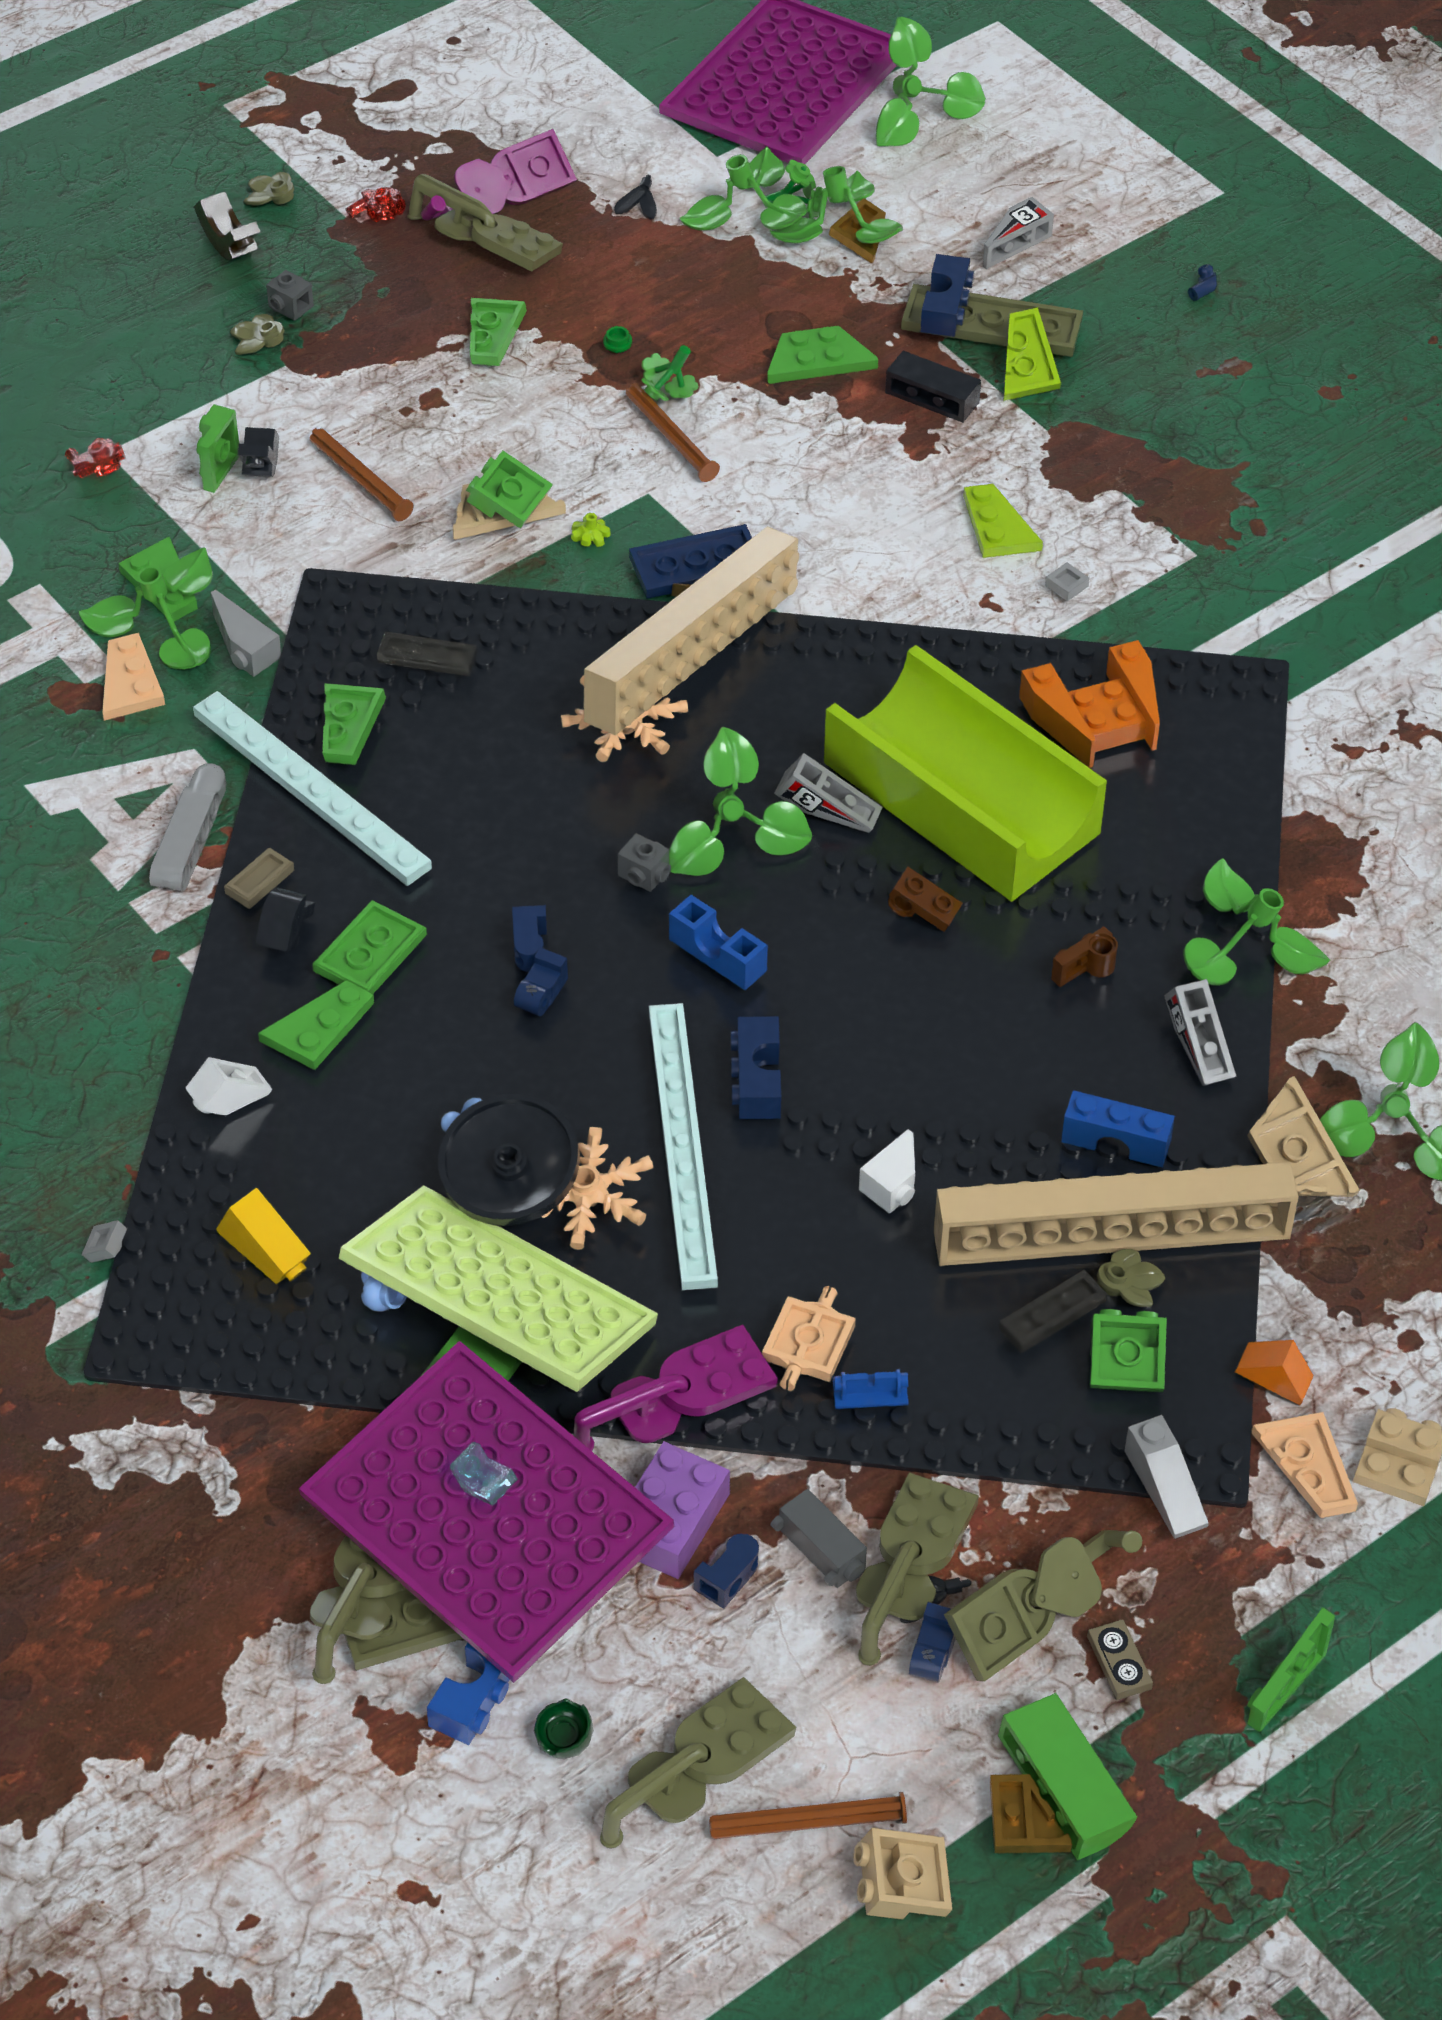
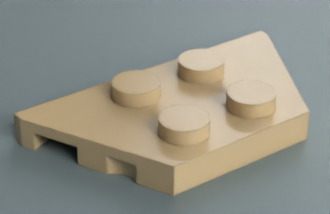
(472, 521)
(1295, 1135)

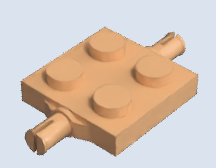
(808, 1338)

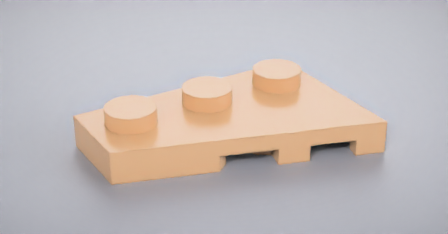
(129, 679)
(1310, 1461)

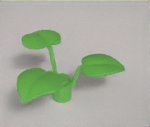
(896, 122)
(761, 171)
(839, 190)
(187, 575)
(780, 832)
(1230, 892)
(1405, 1059)

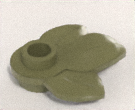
(267, 188)
(257, 333)
(1130, 1277)

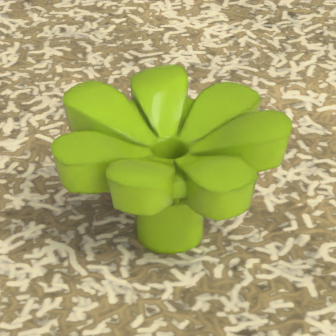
(590, 530)

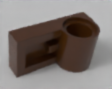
(920, 896)
(1093, 954)

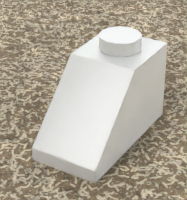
(226, 1086)
(891, 1174)

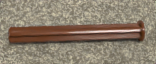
(706, 469)
(400, 507)
(808, 1817)

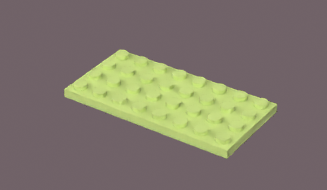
(499, 1288)

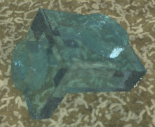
(482, 1475)

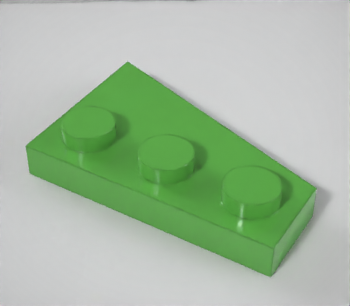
(493, 328)
(159, 555)
(349, 720)
(318, 1026)
(1292, 1671)

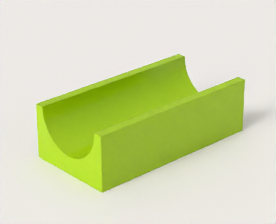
(968, 776)

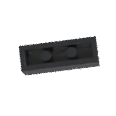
(933, 386)

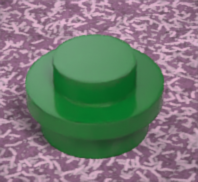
(617, 339)

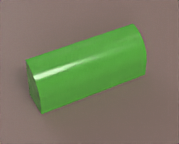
(1068, 1774)

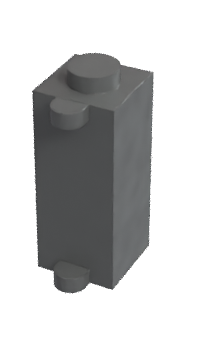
(822, 1538)

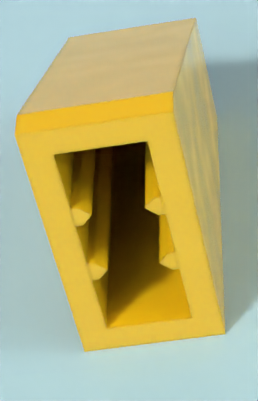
(264, 1237)

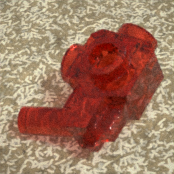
(380, 204)
(101, 458)

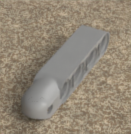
(188, 829)

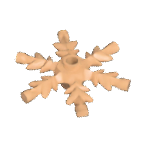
(641, 729)
(592, 1187)

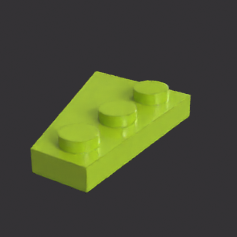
(1028, 357)
(998, 524)

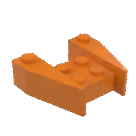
(1098, 714)

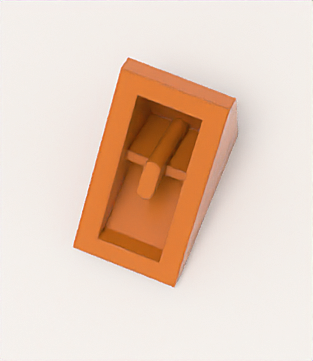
(1277, 1367)

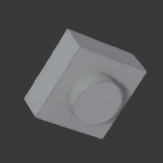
(1067, 581)
(104, 1241)

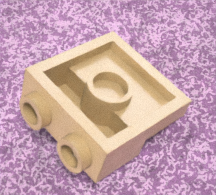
(1400, 1456)
(902, 1874)

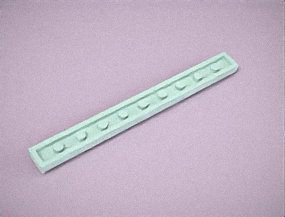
(313, 788)
(683, 1148)

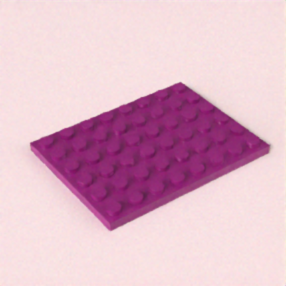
(783, 79)
(501, 1572)

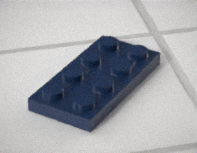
(684, 558)

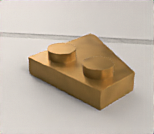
(846, 227)
(1022, 1818)

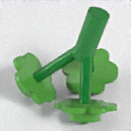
(800, 174)
(659, 370)

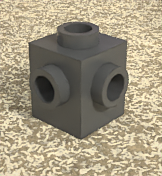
(290, 295)
(644, 862)

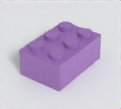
(691, 1494)

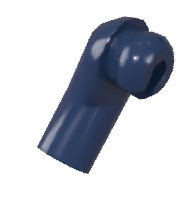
(1206, 283)

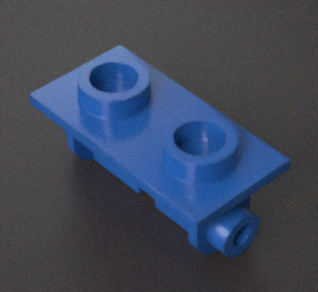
(870, 1390)

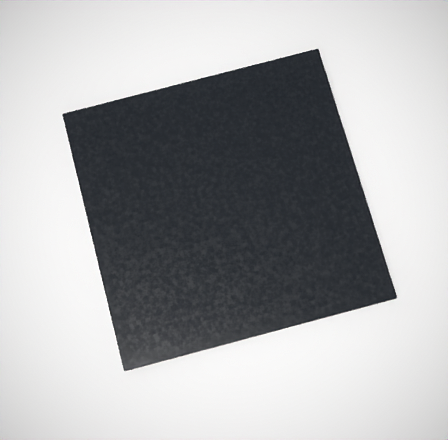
(876, 1036)

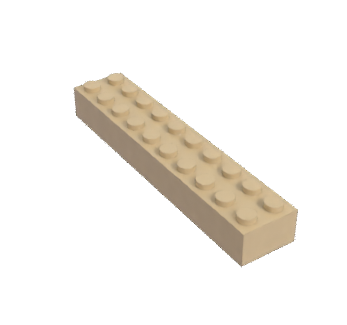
(690, 630)
(1114, 1213)

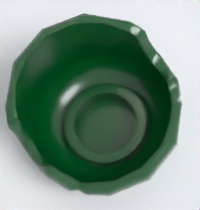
(563, 1729)

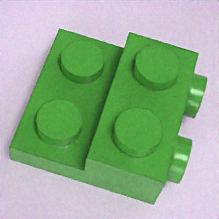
(217, 445)
(508, 489)
(1128, 1351)

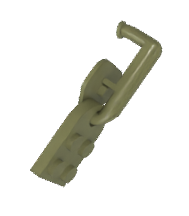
(474, 222)
(925, 1522)
(352, 1607)
(999, 1618)
(730, 1730)

